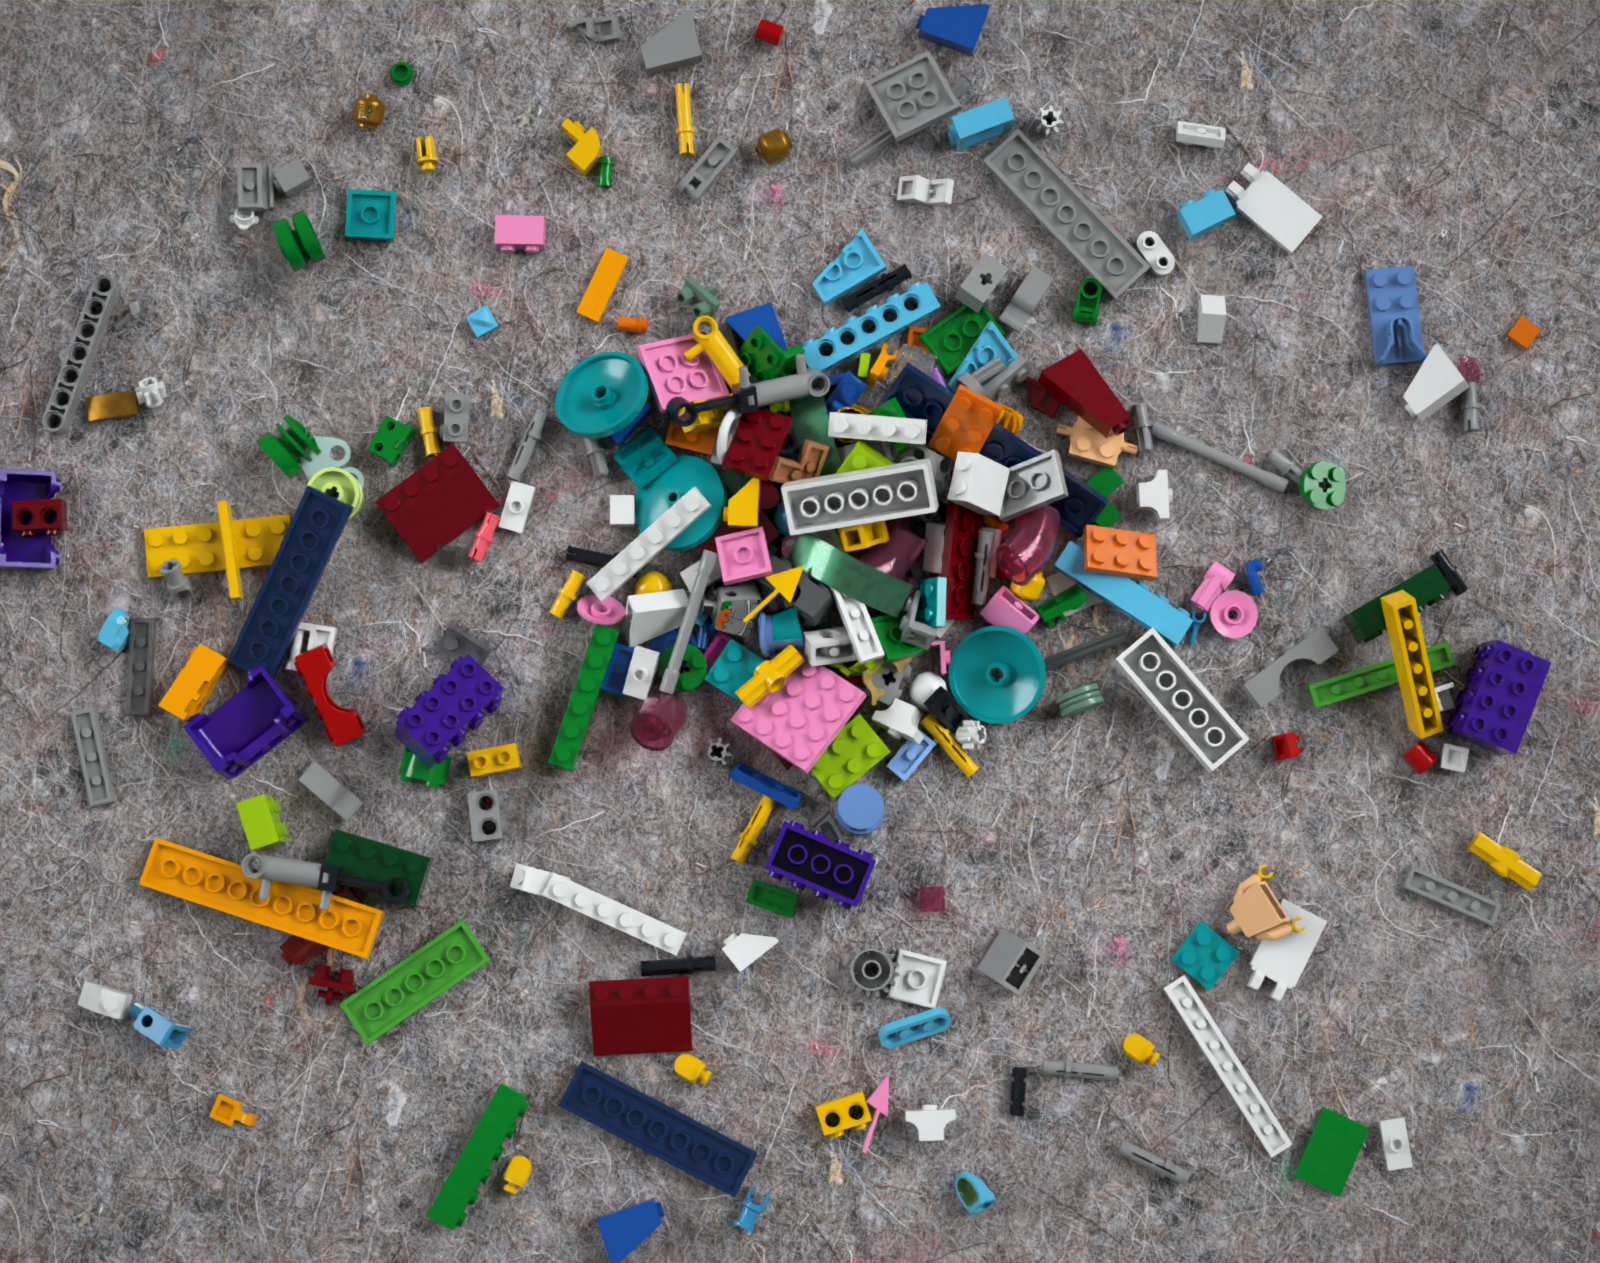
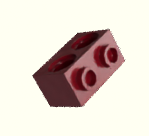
(40, 510)

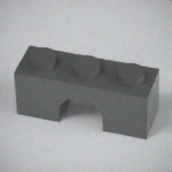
(813, 599)

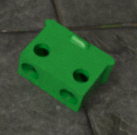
(393, 441)

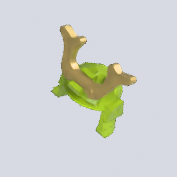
(867, 671)

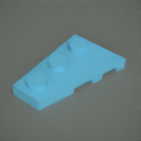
(849, 270)
(985, 349)

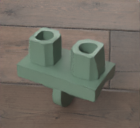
(699, 298)

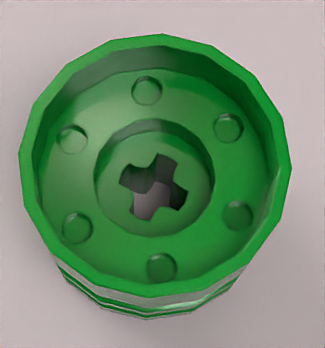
(289, 446)

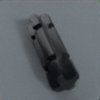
(1018, 1091)

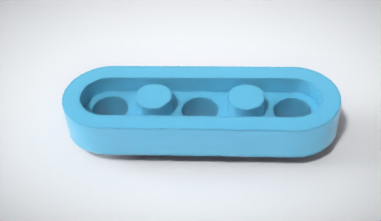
(914, 1027)

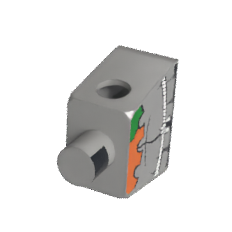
(731, 607)

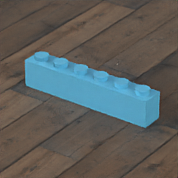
(1126, 596)

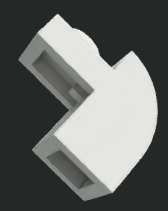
(530, 879)

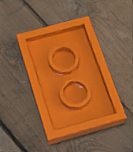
(965, 423)
(1120, 553)

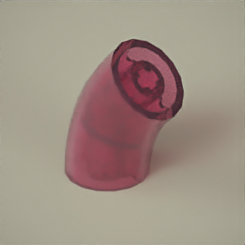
(1029, 545)
(898, 553)
(659, 720)

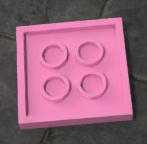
(675, 376)

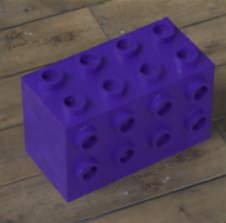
(1498, 697)
(448, 711)
(820, 864)

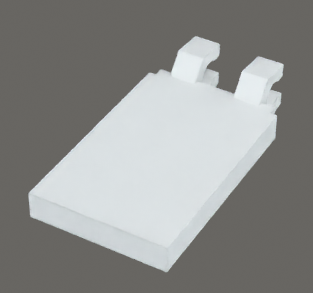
(1273, 208)
(1286, 957)

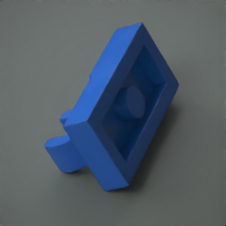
(845, 393)

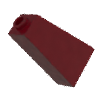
(1086, 393)

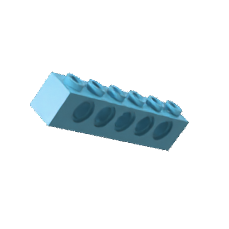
(918, 292)

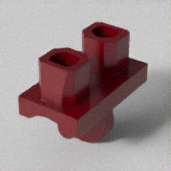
(344, 983)

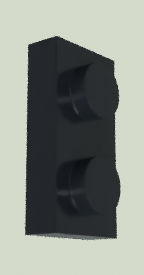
(946, 709)

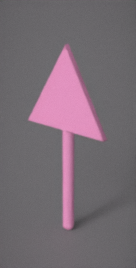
(879, 1101)

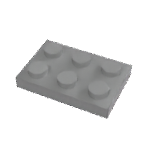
(1033, 485)

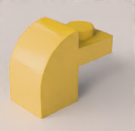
(587, 147)

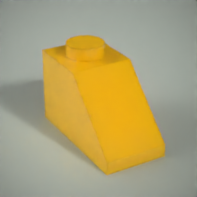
(744, 507)

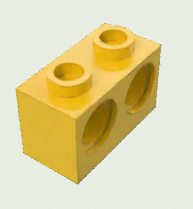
(494, 760)
(841, 1107)

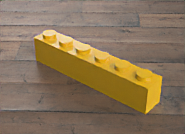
(1412, 664)

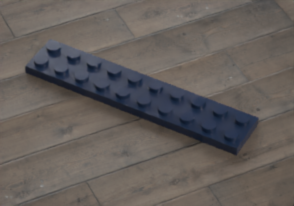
(927, 399)

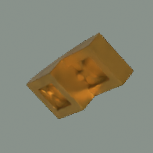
(112, 405)

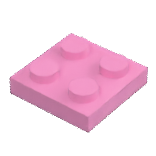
(743, 555)

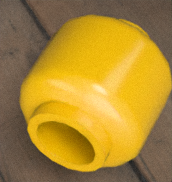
(1031, 590)

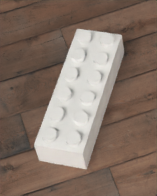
(860, 497)
(1181, 700)

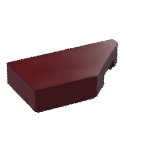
(1041, 399)

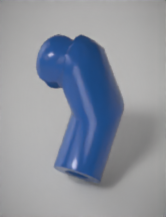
(1253, 579)
(704, 634)

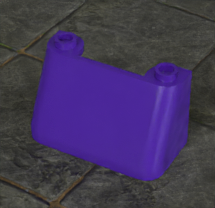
(19, 551)
(245, 725)

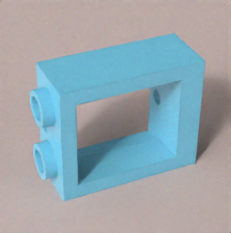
(980, 124)

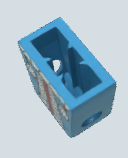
(159, 1025)

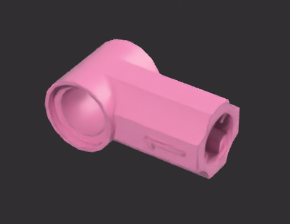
(1214, 582)

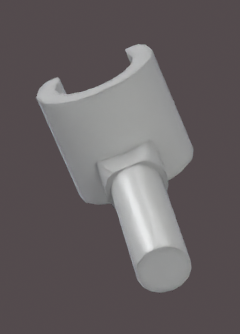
(135, 311)

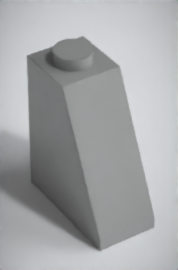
(671, 47)

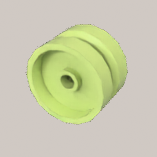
(340, 481)

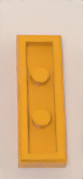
(602, 285)

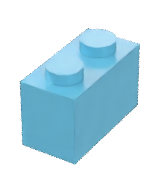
(1205, 213)

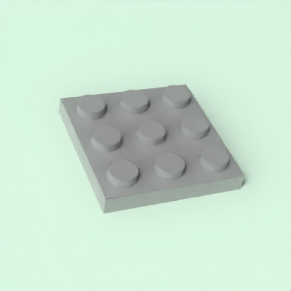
(912, 96)

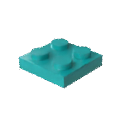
(370, 215)
(932, 602)
(733, 669)
(1204, 955)

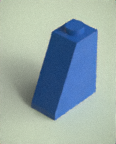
(953, 26)
(763, 316)
(628, 1227)

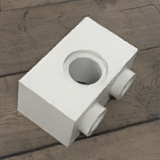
(828, 646)

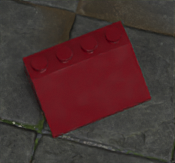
(437, 503)
(641, 1015)

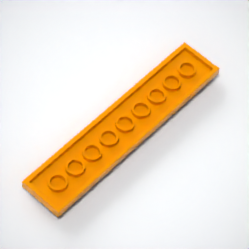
(288, 909)

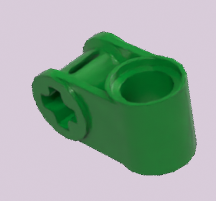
(1087, 307)

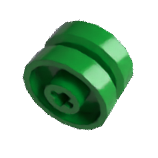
(296, 241)

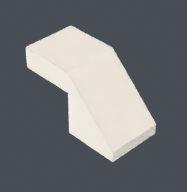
(925, 191)

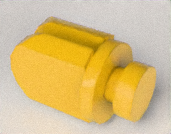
(426, 154)
(1140, 1049)
(692, 1069)
(516, 1173)

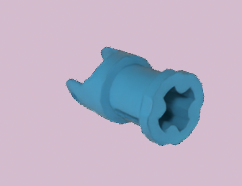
(750, 1211)

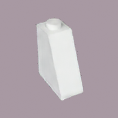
(1434, 385)
(653, 615)

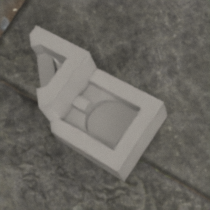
(599, 29)

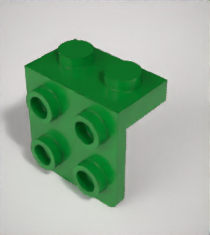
(766, 358)

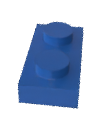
(618, 670)

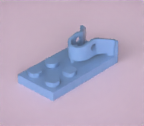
(1394, 316)

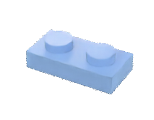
(910, 757)

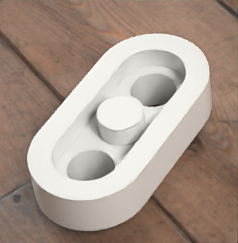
(1154, 253)

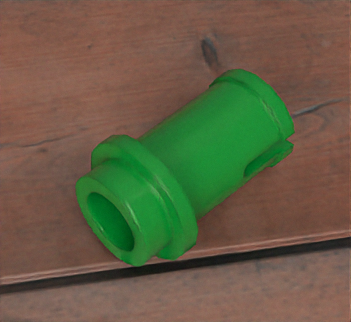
(604, 177)

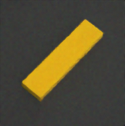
(230, 550)

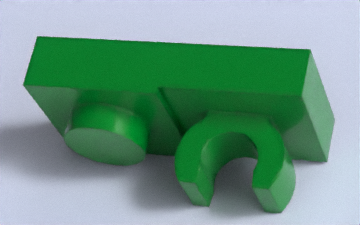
(1065, 601)

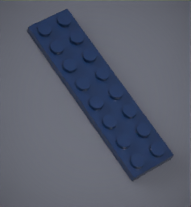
(290, 582)
(658, 1129)

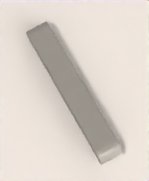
(78, 343)

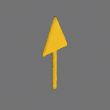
(784, 583)

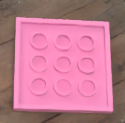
(802, 714)

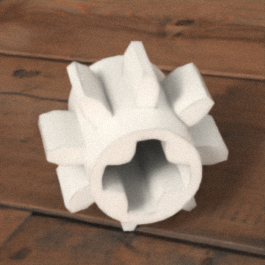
(1050, 113)
(151, 392)
(971, 734)

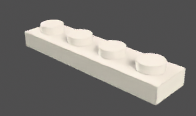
(877, 428)

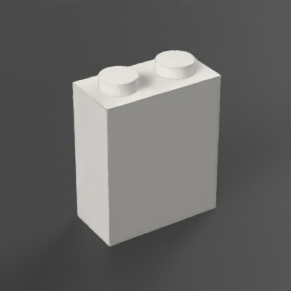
(978, 483)

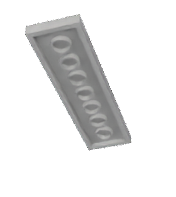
(1066, 214)

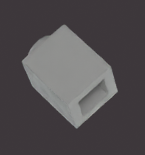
(292, 178)

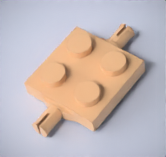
(1092, 446)

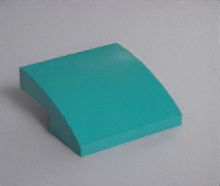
(644, 457)

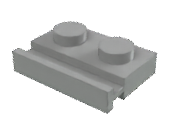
(255, 187)

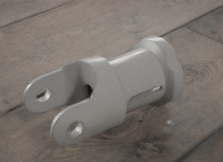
(175, 579)

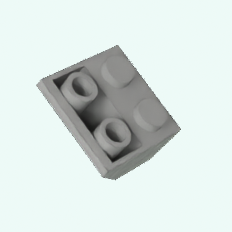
(1011, 962)

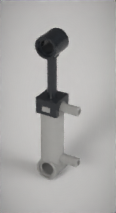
(750, 396)
(315, 875)

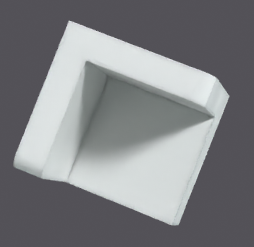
(622, 511)
(1443, 697)

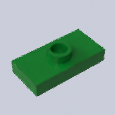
(772, 898)

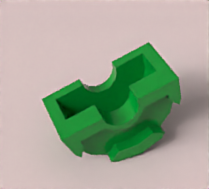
(412, 768)

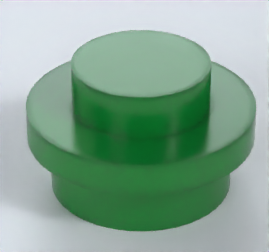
(401, 73)

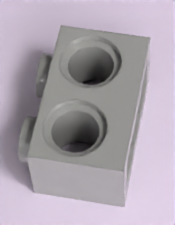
(479, 817)

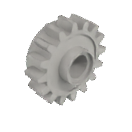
(885, 973)

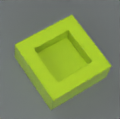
(863, 366)

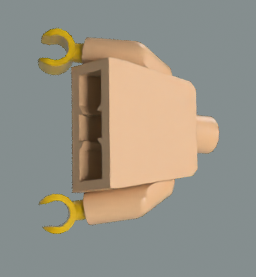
(1259, 911)

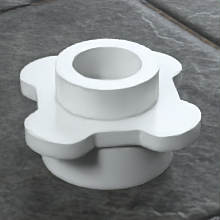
(244, 219)

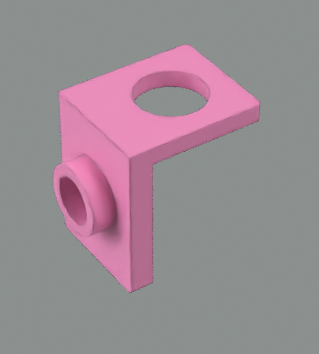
(944, 656)

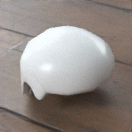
(923, 687)

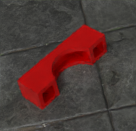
(341, 722)

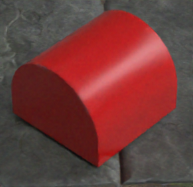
(769, 32)
(1419, 757)

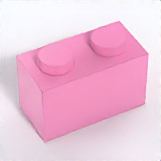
(520, 233)
(1009, 611)

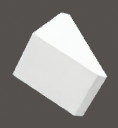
(1211, 319)

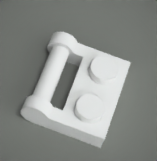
(318, 635)

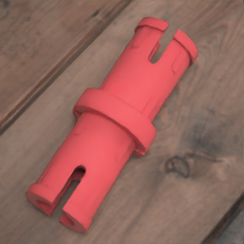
(484, 537)

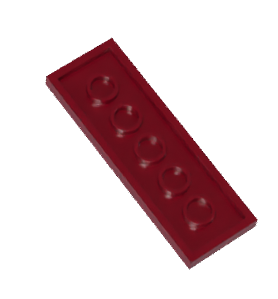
(959, 559)

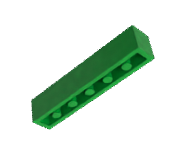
(584, 698)
(477, 1157)

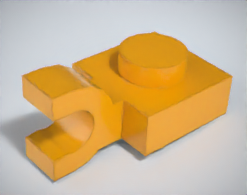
(879, 369)
(229, 1110)

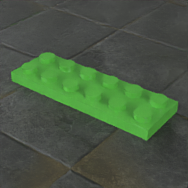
(415, 982)

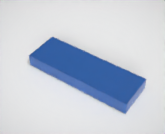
(766, 785)

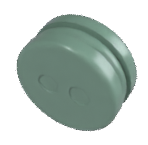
(1079, 700)

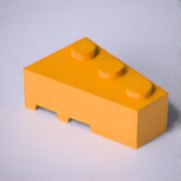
(194, 682)

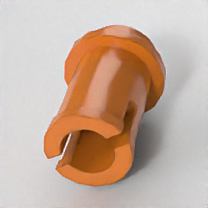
(632, 324)
(994, 522)

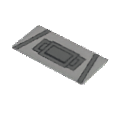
(826, 825)

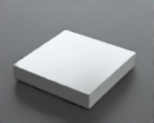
(918, 979)

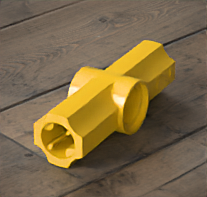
(769, 676)
(1504, 861)

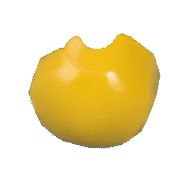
(651, 582)

